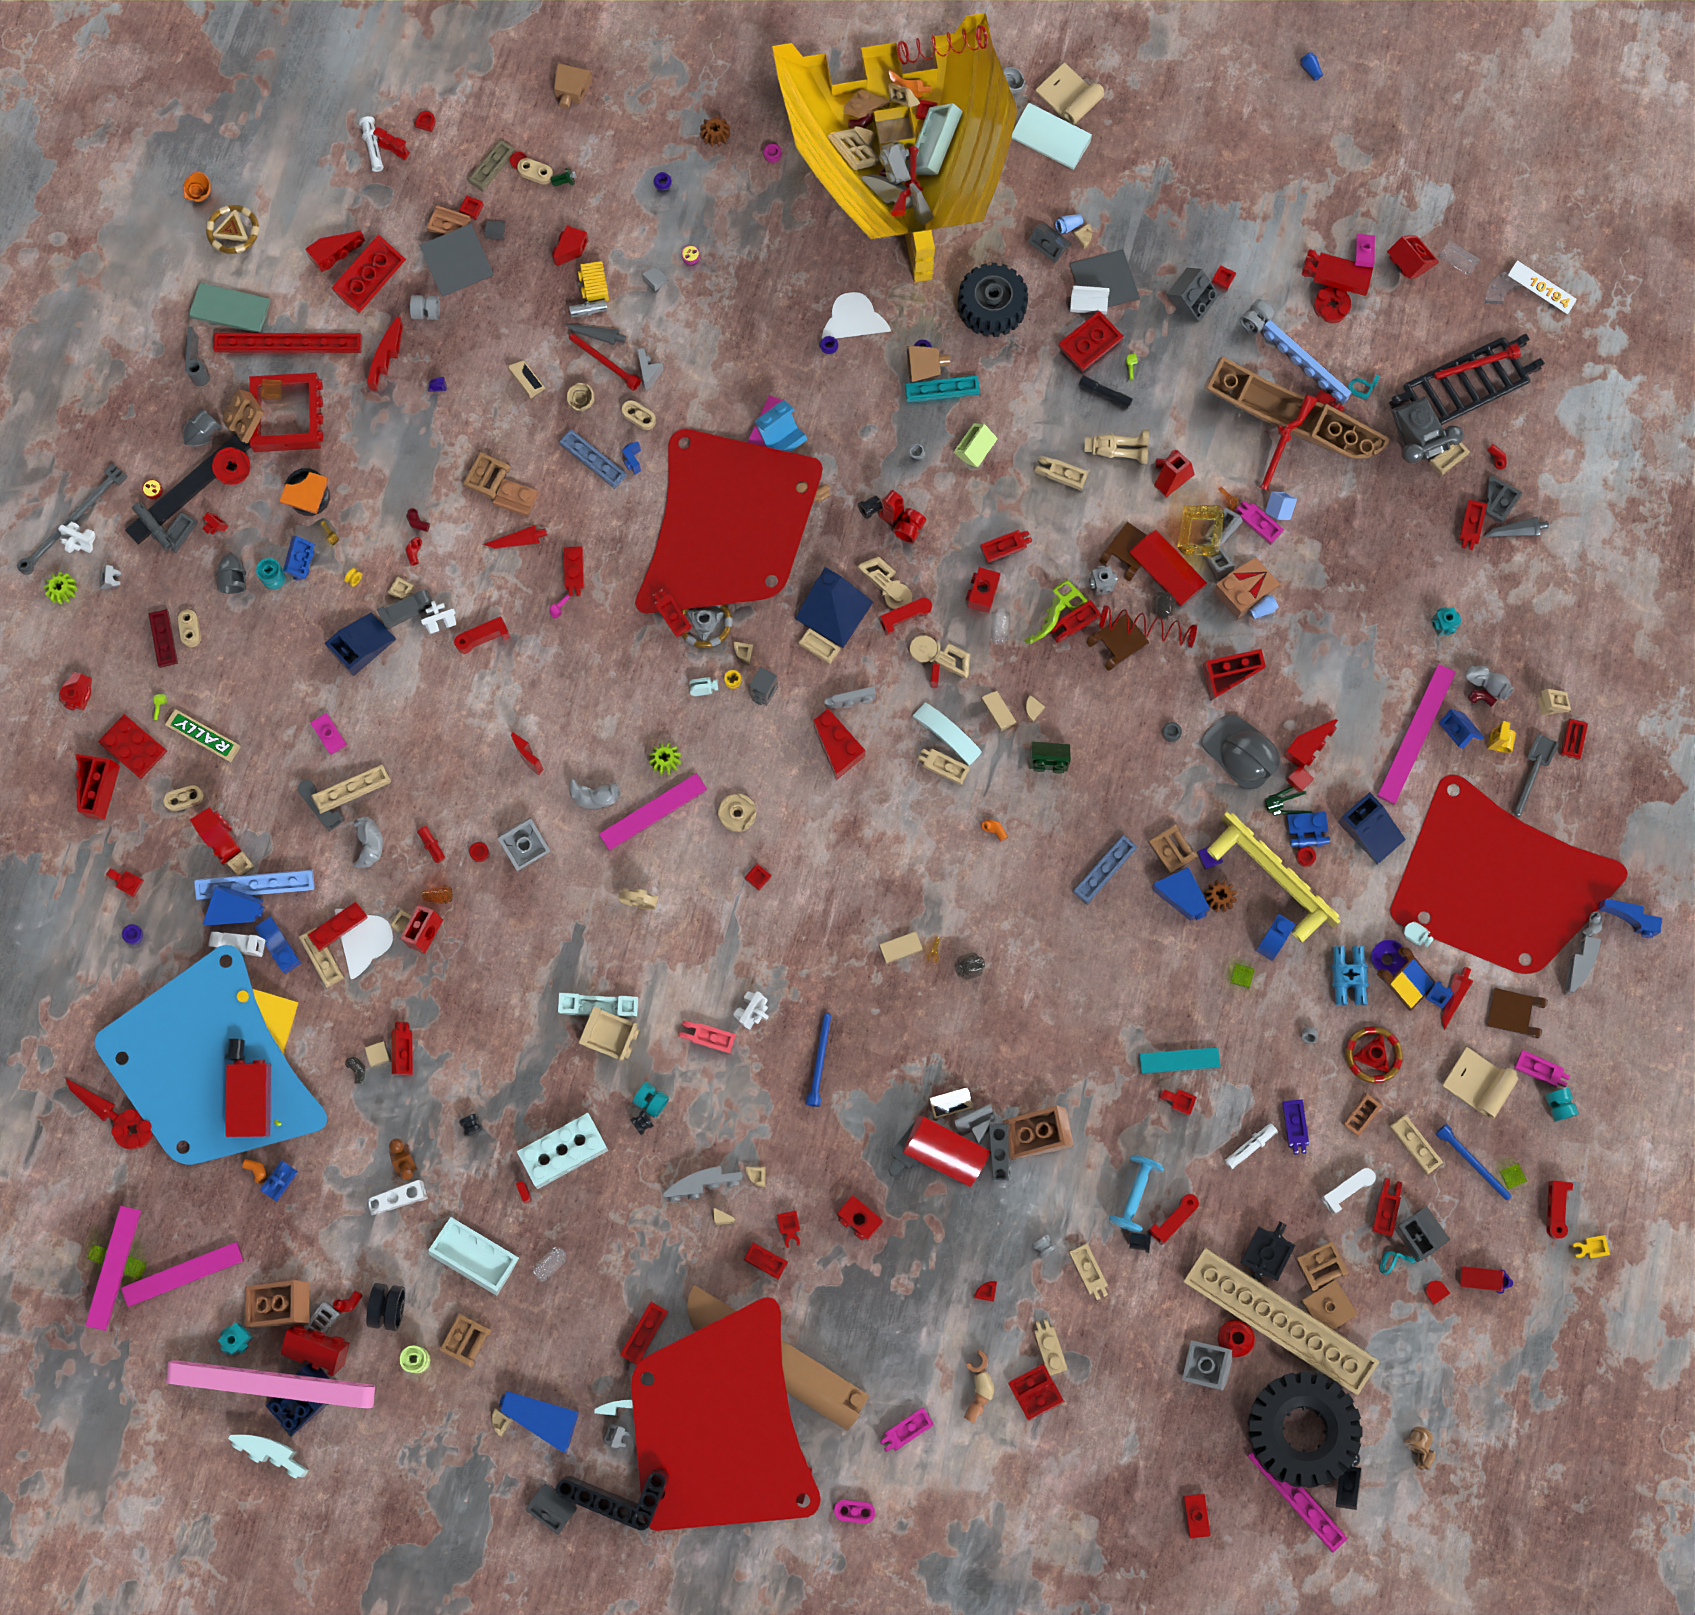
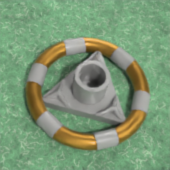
(705, 623)

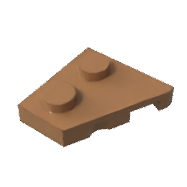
(865, 103)

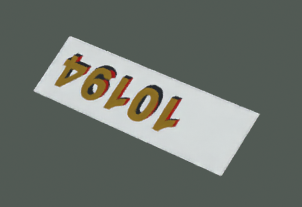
(1542, 287)

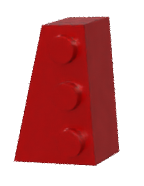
(1229, 671)
(838, 743)
(95, 785)
(216, 833)
(315, 1348)

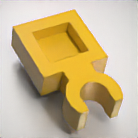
(1594, 1247)

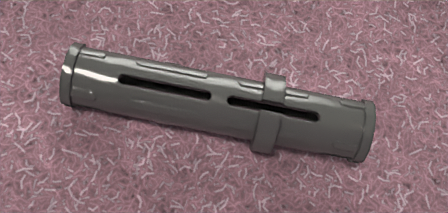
(157, 532)

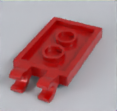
(1337, 272)

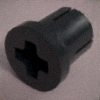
(870, 506)
(235, 1050)
(1140, 1241)

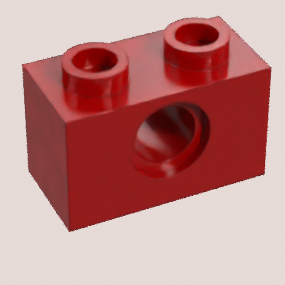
(987, 579)
(421, 929)
(855, 1207)

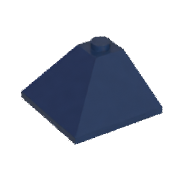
(834, 608)

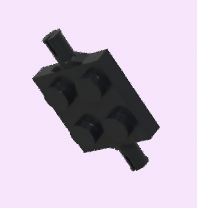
(1268, 1252)

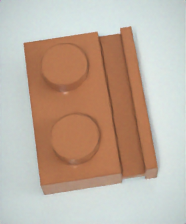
(446, 221)
(515, 497)

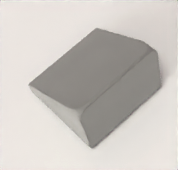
(654, 278)
(980, 1131)

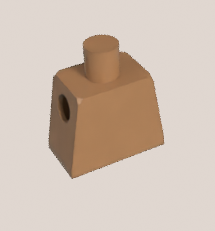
(571, 84)
(924, 362)

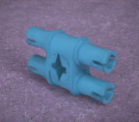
(1342, 982)

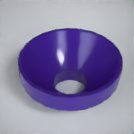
(1391, 948)

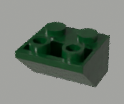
(1049, 757)

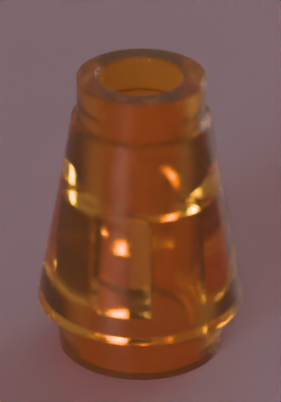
(438, 895)

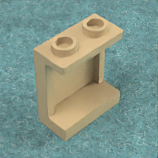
(609, 1034)

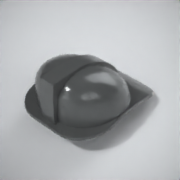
(1241, 751)

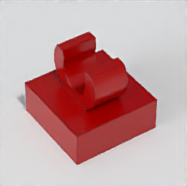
(214, 523)

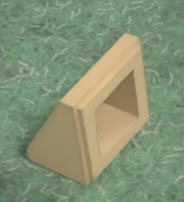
(867, 135)
(722, 1218)

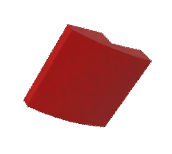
(526, 754)
(1036, 1392)

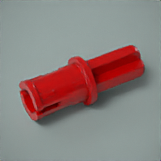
(431, 844)

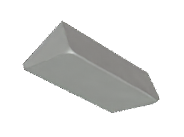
(966, 1123)

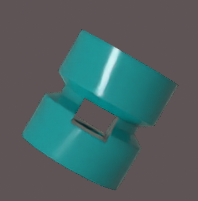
(270, 573)
(656, 1103)
(1561, 1104)

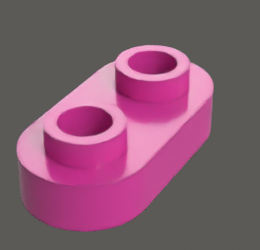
(854, 1513)

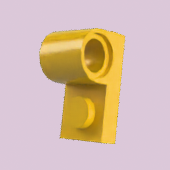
(1502, 738)

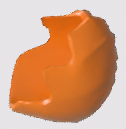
(196, 187)

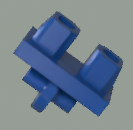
(279, 1181)

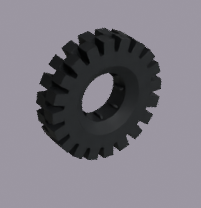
(1334, 1408)

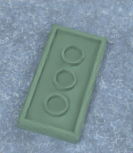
(229, 308)

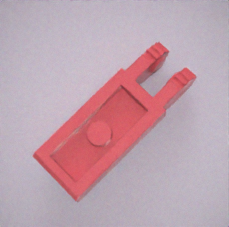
(709, 1037)

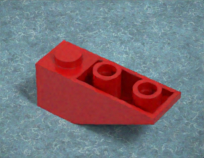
(333, 248)
(1306, 744)

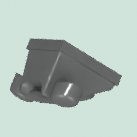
(1422, 432)

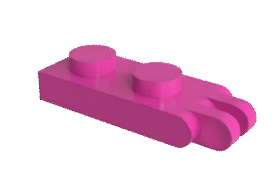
(1259, 522)
(1541, 1069)
(907, 1430)

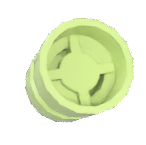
(415, 1359)

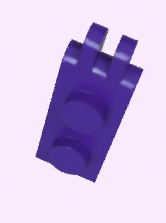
(1295, 1125)

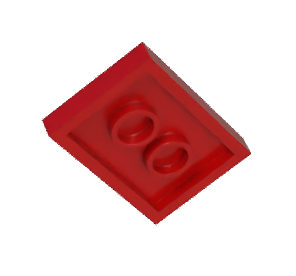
(1090, 341)
(132, 746)

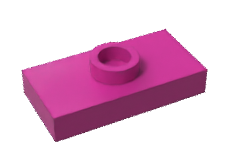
(1365, 250)
(328, 734)

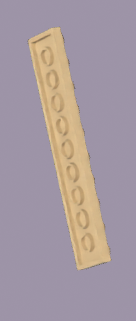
(1281, 1321)

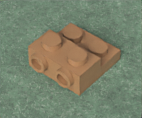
(243, 415)

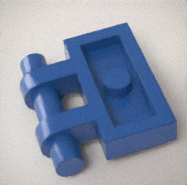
(1306, 824)

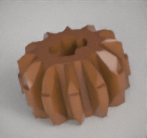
(720, 126)
(1227, 894)

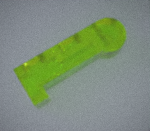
(133, 1268)

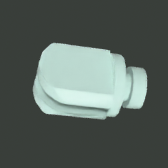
(703, 686)
(1417, 934)

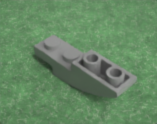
(694, 1184)

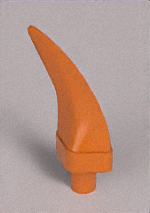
(915, 86)

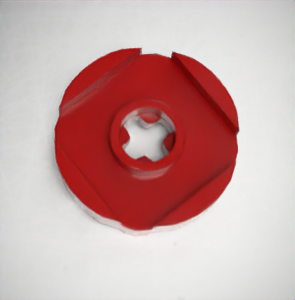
(1325, 311)
(221, 461)
(121, 1130)

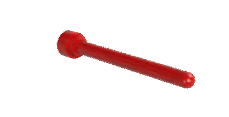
(1512, 352)
(631, 381)

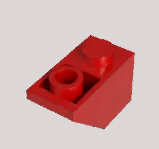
(571, 245)
(1174, 474)

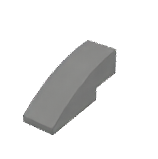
(885, 190)
(1581, 963)

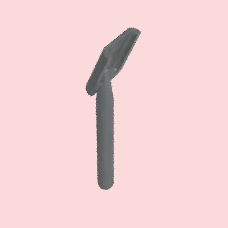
(1541, 753)

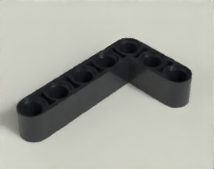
(616, 1501)

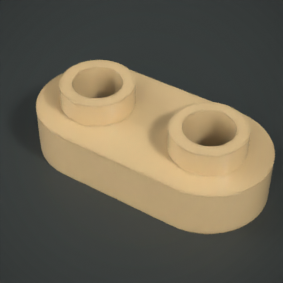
(534, 171)
(639, 416)
(189, 627)
(184, 799)

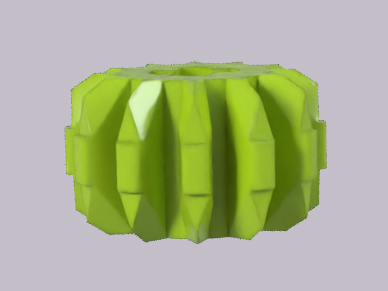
(53, 588)
(658, 762)

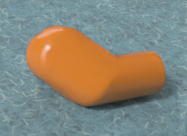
(994, 827)
(258, 1170)

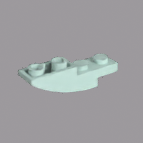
(262, 1448)

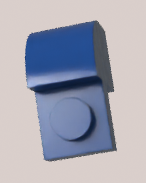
(1275, 937)

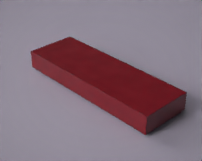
(163, 638)

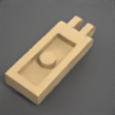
(944, 766)
(1089, 1271)
(1050, 1348)

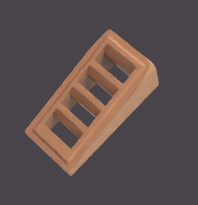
(1366, 1097)

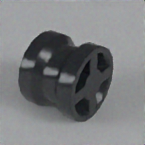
(641, 1122)
(470, 1125)

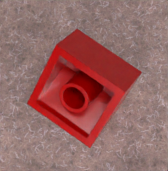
(1412, 256)

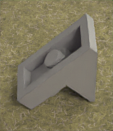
(649, 371)

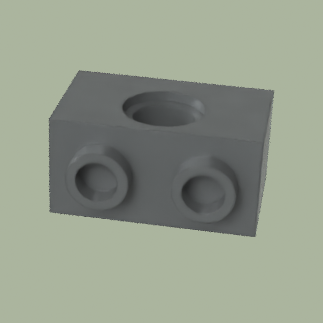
(763, 686)

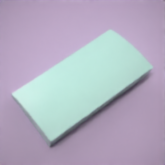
(1051, 136)
(935, 138)
(473, 1256)

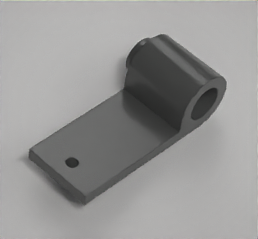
(194, 367)

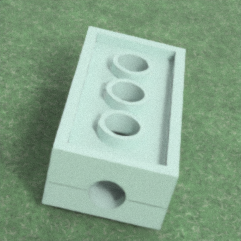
(550, 1145)

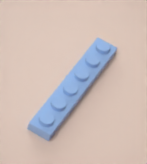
(1306, 362)
(258, 883)

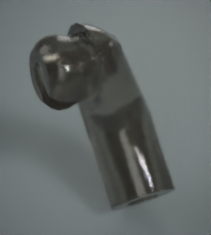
(357, 1067)

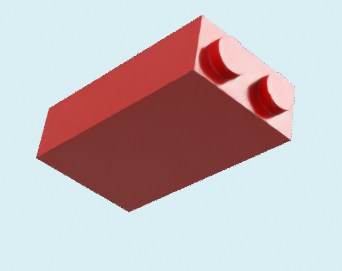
(248, 1099)

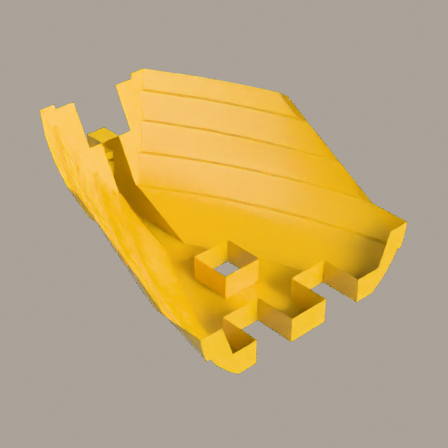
(973, 158)

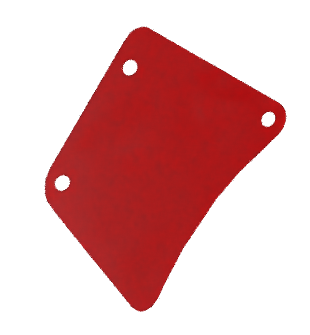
(728, 521)
(1499, 882)
(721, 1426)

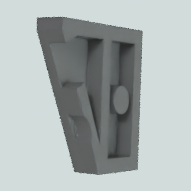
(1500, 499)

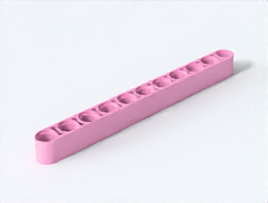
(270, 1384)

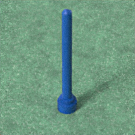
(813, 1098)
(1445, 1133)

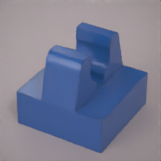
(1439, 994)

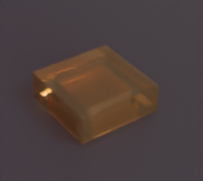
(271, 389)

